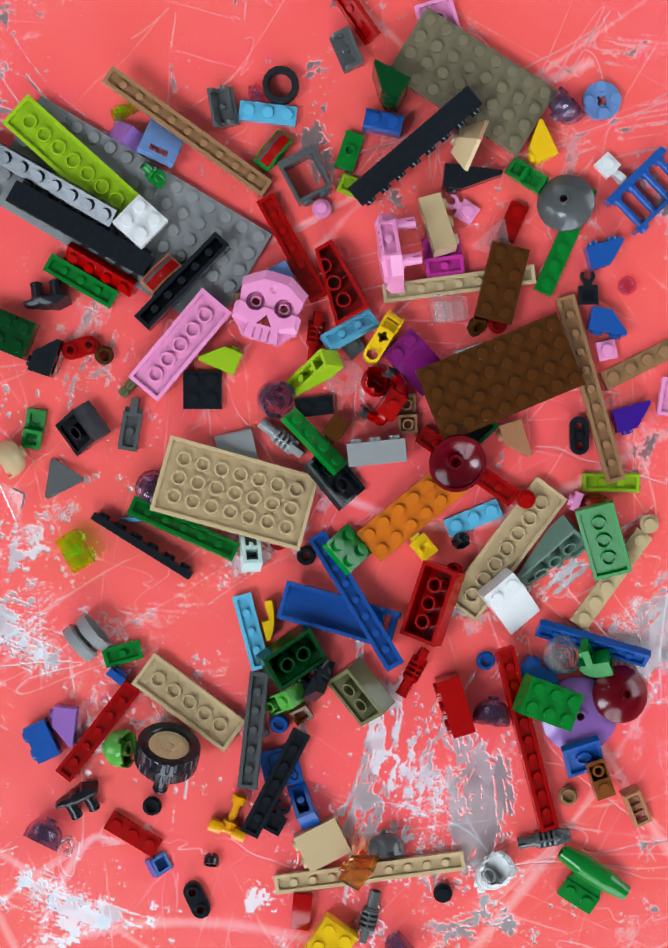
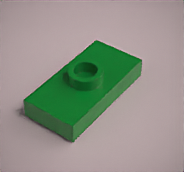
(349, 151)

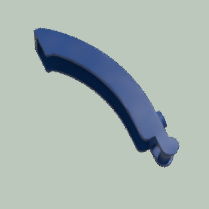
(327, 611)

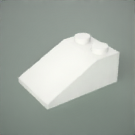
(509, 600)

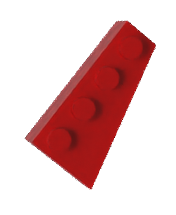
(341, 286)

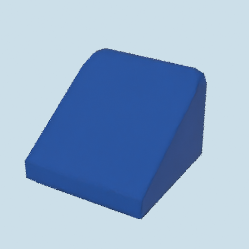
(158, 864)

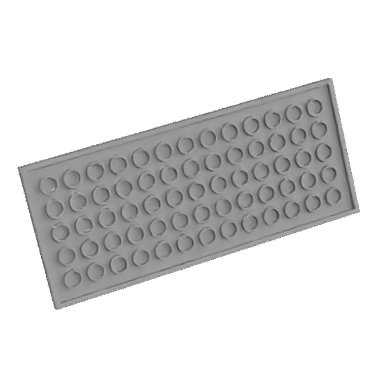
(189, 213)

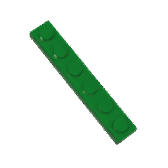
(556, 261)
(184, 530)

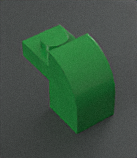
(594, 663)

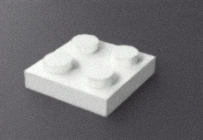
(140, 221)

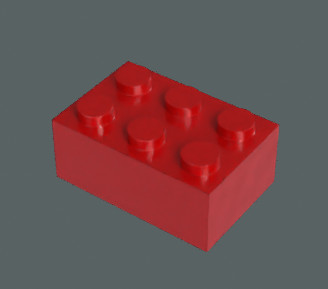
(454, 705)

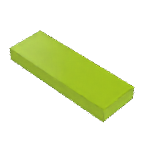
(596, 483)

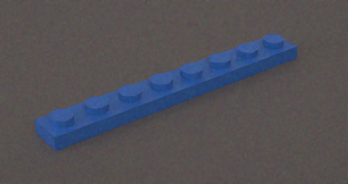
(358, 606)

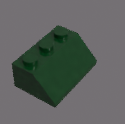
(389, 85)
(291, 657)

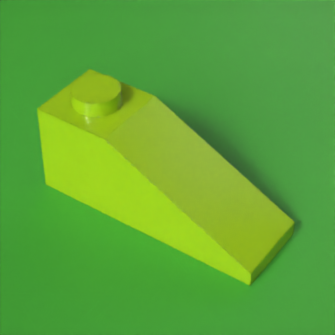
(316, 370)

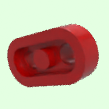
(80, 348)

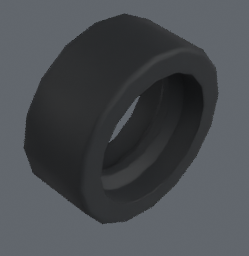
(277, 70)

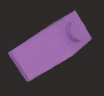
(65, 722)

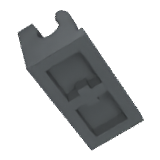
(346, 50)
(223, 107)

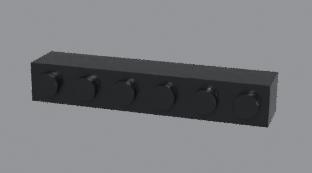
(182, 281)

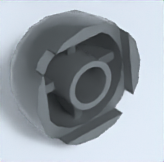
(386, 845)

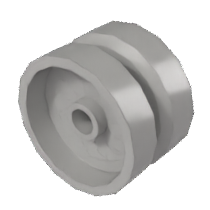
(86, 637)

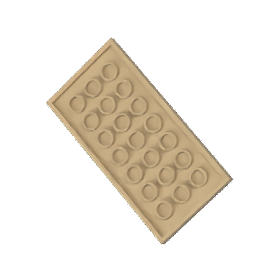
(234, 493)

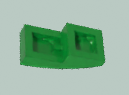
(526, 175)
(34, 428)

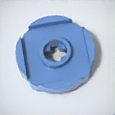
(590, 101)

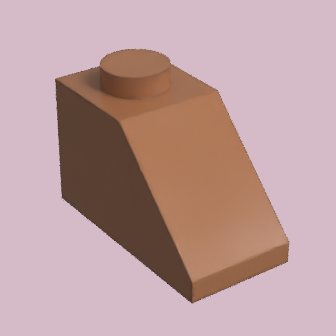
(514, 437)

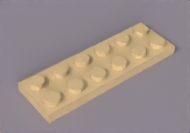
(189, 702)

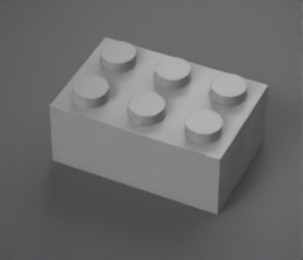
(376, 451)

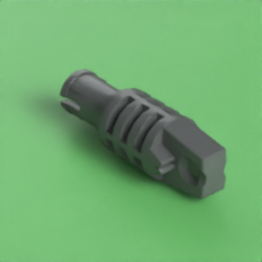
(547, 839)
(369, 915)

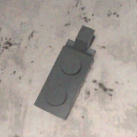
(131, 426)

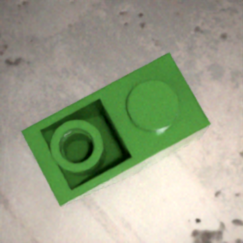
(286, 699)

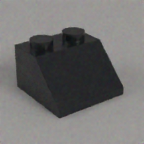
(82, 428)

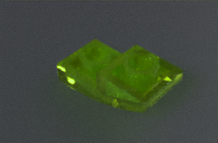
(123, 111)

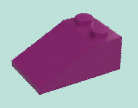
(410, 354)

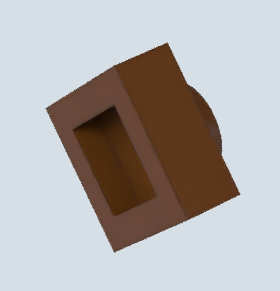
(301, 713)

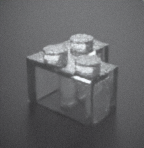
(447, 309)

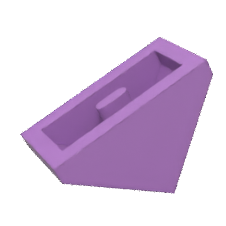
(126, 135)

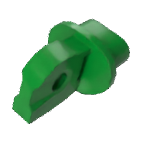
(154, 176)

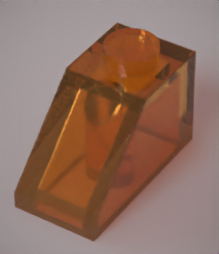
(357, 870)

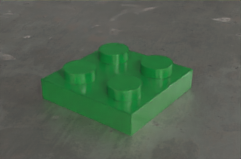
(347, 549)

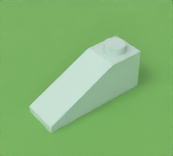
(250, 554)

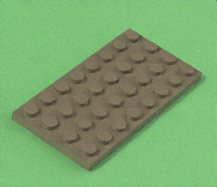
(447, 59)

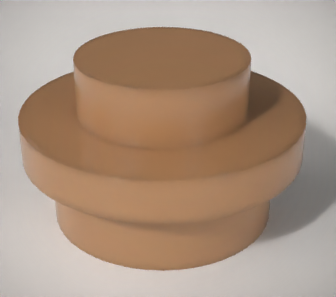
(567, 795)

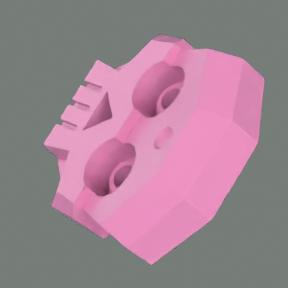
(389, 251)
(274, 292)

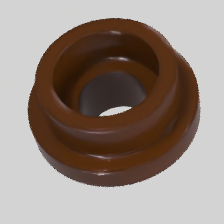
(110, 355)

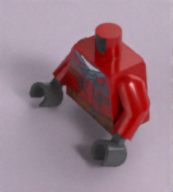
(390, 402)

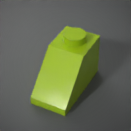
(224, 359)

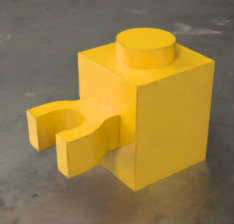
(422, 546)

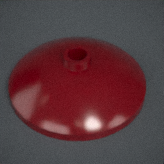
(465, 471)
(609, 697)

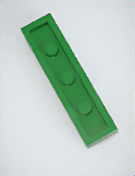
(80, 281)
(314, 441)

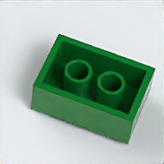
(547, 702)

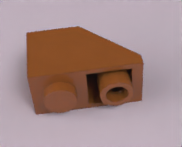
(600, 779)

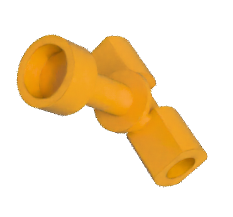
(229, 824)

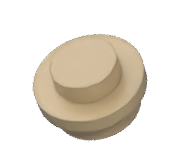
(648, 523)

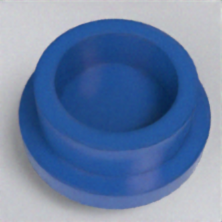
(485, 660)
(279, 723)

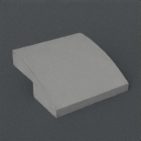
(238, 442)

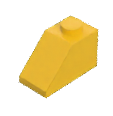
(541, 145)

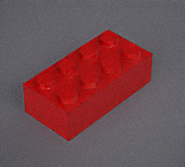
(432, 603)

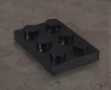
(338, 488)

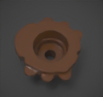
(476, 326)

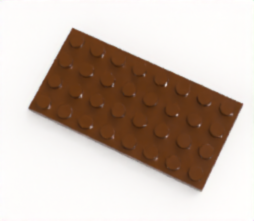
(500, 377)

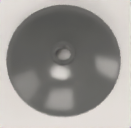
(568, 214)

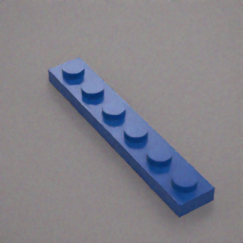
(618, 650)

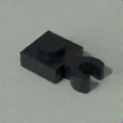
(587, 292)
(276, 819)

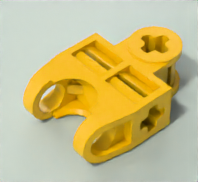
(386, 329)

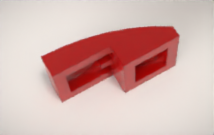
(301, 911)

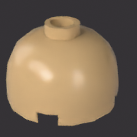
(12, 458)

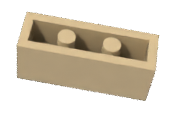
(438, 224)

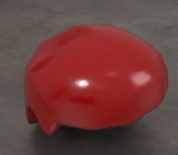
(373, 382)

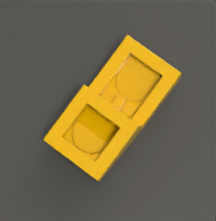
(268, 625)

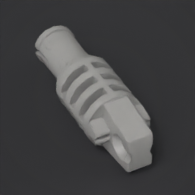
(281, 438)

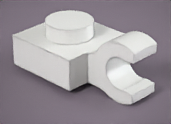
(608, 166)

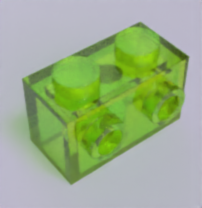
(75, 550)

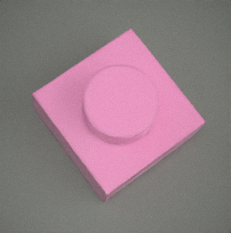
(606, 350)
(574, 500)

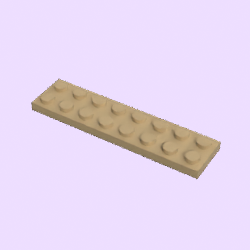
(508, 545)

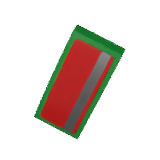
(272, 150)

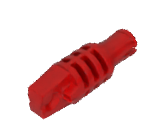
(315, 329)
(413, 671)

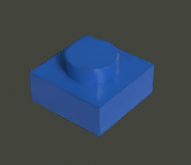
(117, 674)

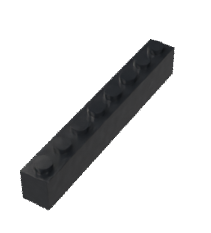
(415, 145)
(79, 228)

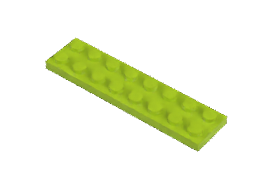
(66, 153)

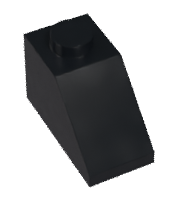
(45, 358)

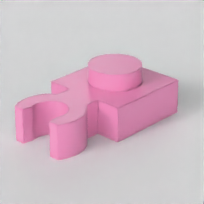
(464, 211)

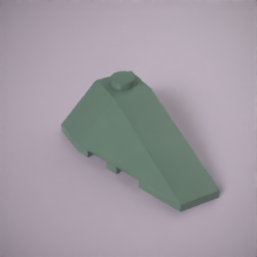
(557, 545)

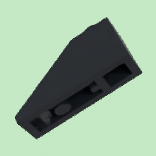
(458, 179)

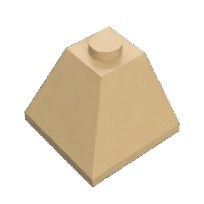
(467, 142)

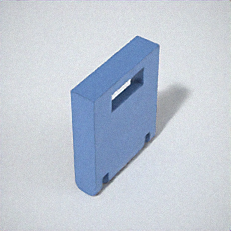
(161, 138)

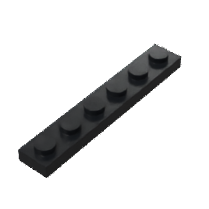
(136, 540)
(275, 782)

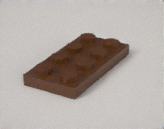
(501, 282)

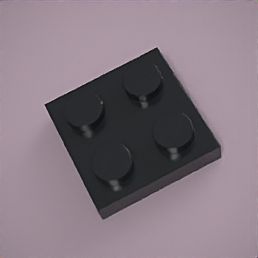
(202, 390)

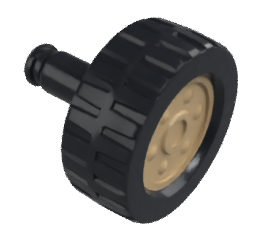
(167, 754)

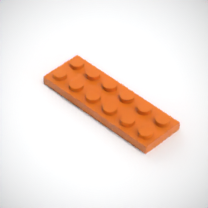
(406, 516)

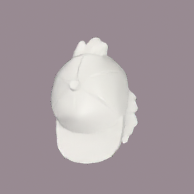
(494, 871)

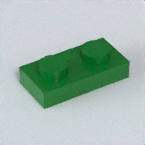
(123, 653)

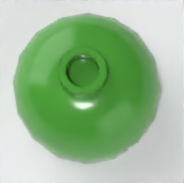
(120, 748)

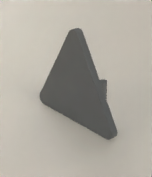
(60, 479)

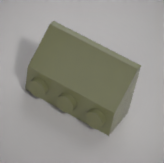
(361, 692)

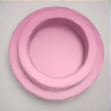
(321, 208)

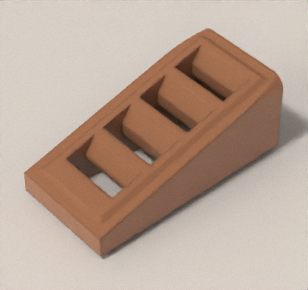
(630, 795)

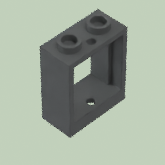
(296, 159)

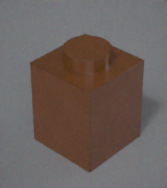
(335, 429)

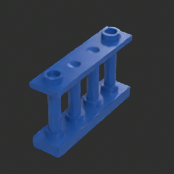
(630, 186)

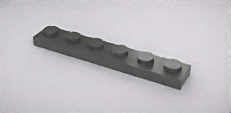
(253, 731)

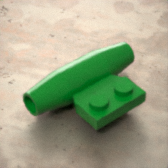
(588, 880)

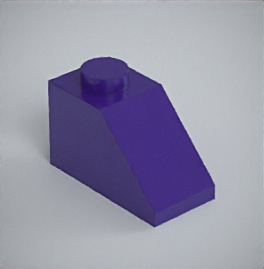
(628, 417)

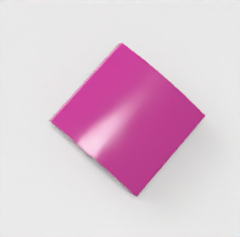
(442, 265)

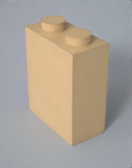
(321, 843)

